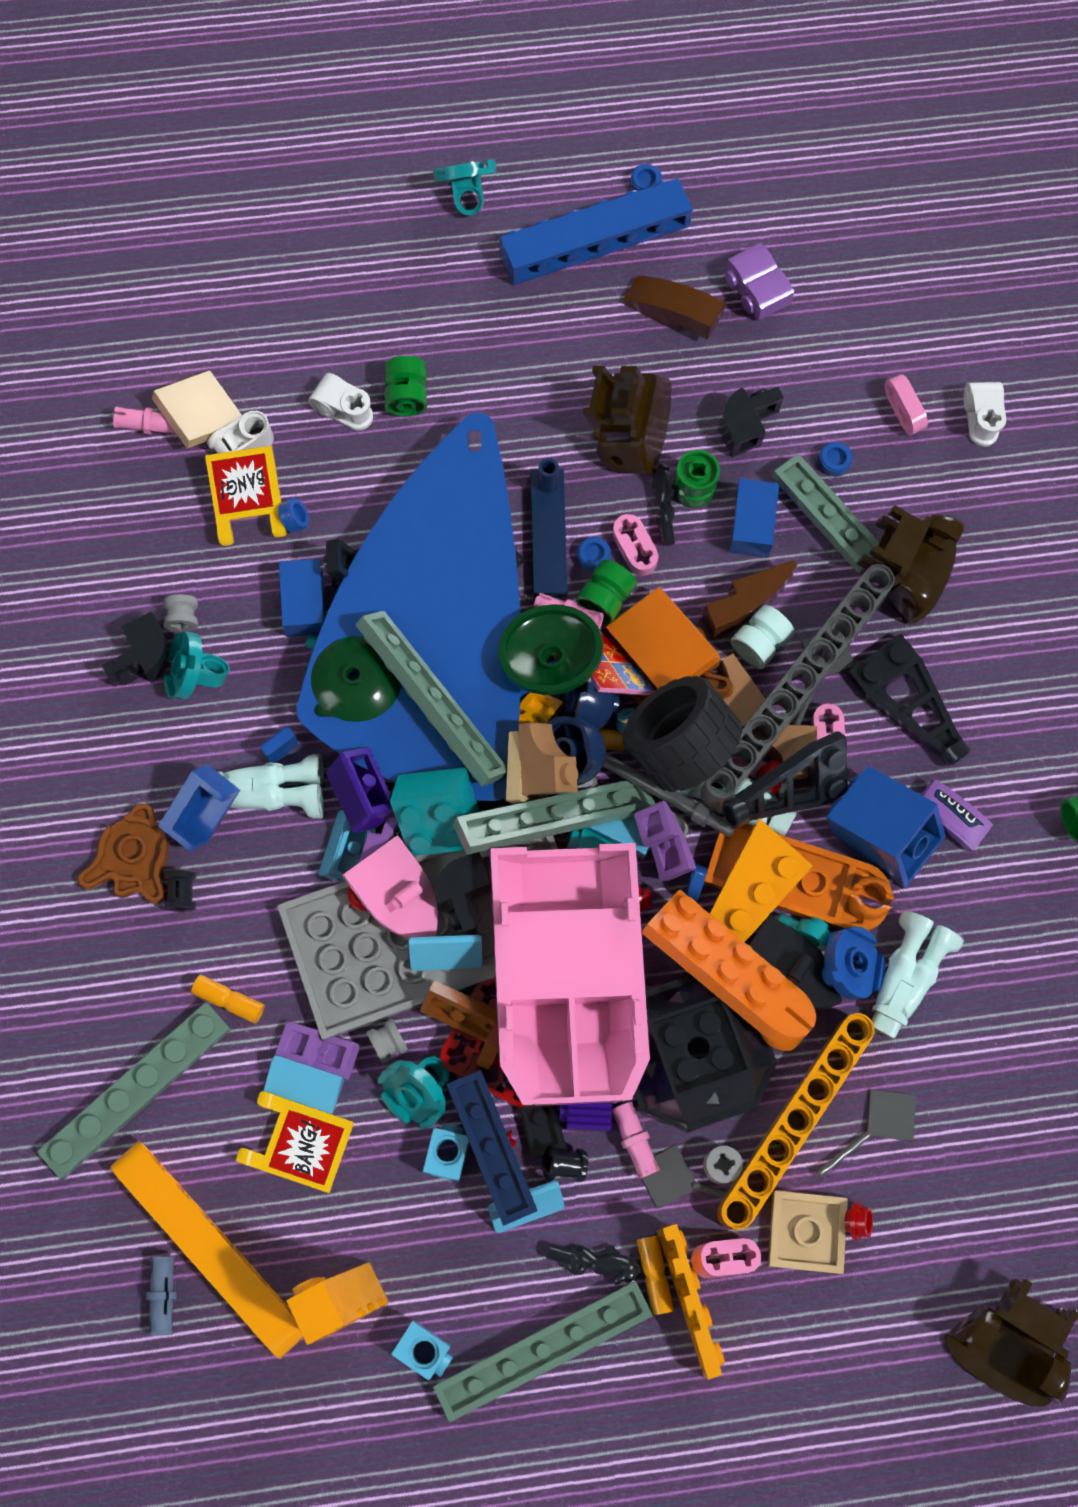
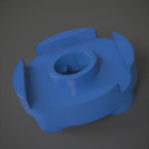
(839, 969)

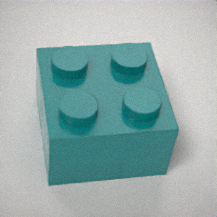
(428, 806)

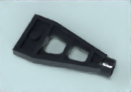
(884, 668)
(828, 782)

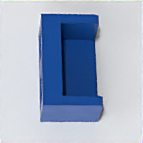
(754, 518)
(302, 597)
(199, 808)

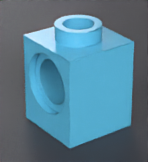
(447, 1170)
(405, 1351)

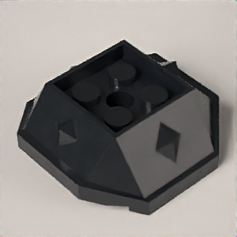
(705, 1090)

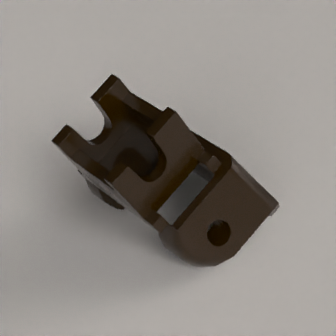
(630, 404)
(919, 557)
(1016, 1347)

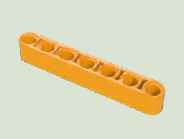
(810, 1109)
(208, 1249)

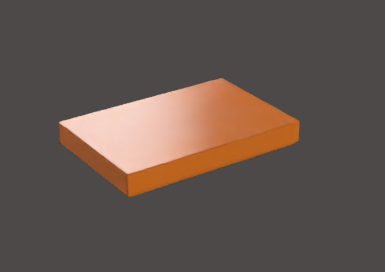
(662, 640)

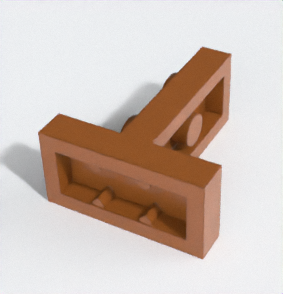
(465, 1015)

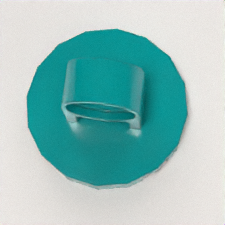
(466, 178)
(191, 667)
(413, 1092)

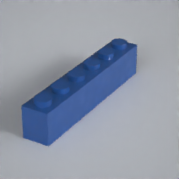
(595, 231)

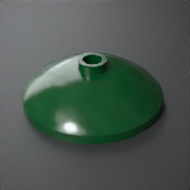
(547, 636)
(357, 699)

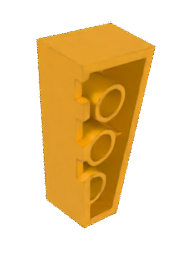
(333, 1303)

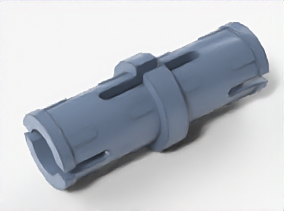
(161, 1296)

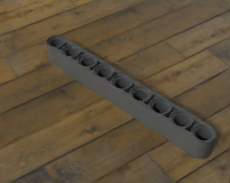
(810, 673)

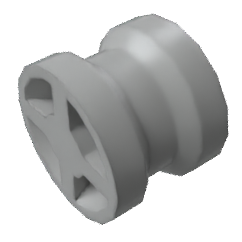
(180, 613)
(387, 1041)
(716, 1167)

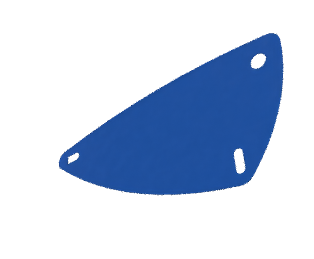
(450, 585)

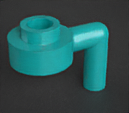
(813, 929)

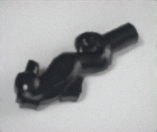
(665, 490)
(608, 1262)

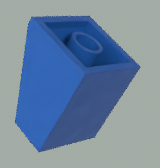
(887, 825)

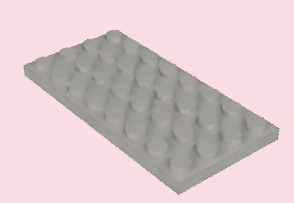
(362, 970)

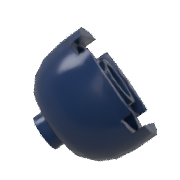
(590, 704)
(580, 740)

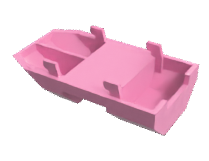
(569, 973)

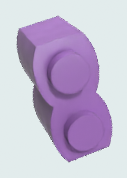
(759, 281)

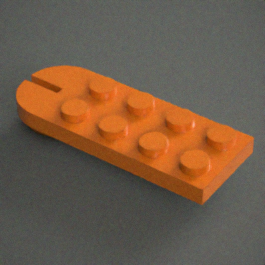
(826, 890)
(732, 972)

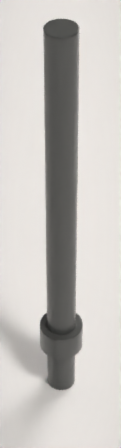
(700, 812)

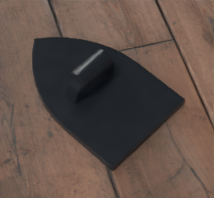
(796, 960)

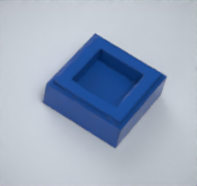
(279, 745)

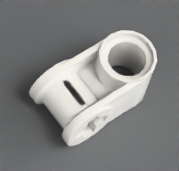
(342, 402)
(984, 411)
(237, 434)

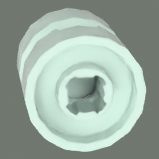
(761, 638)

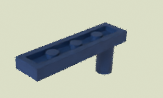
(548, 530)
(492, 1148)

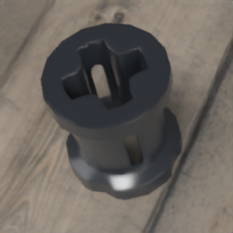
(180, 891)
(565, 1164)

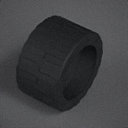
(682, 734)

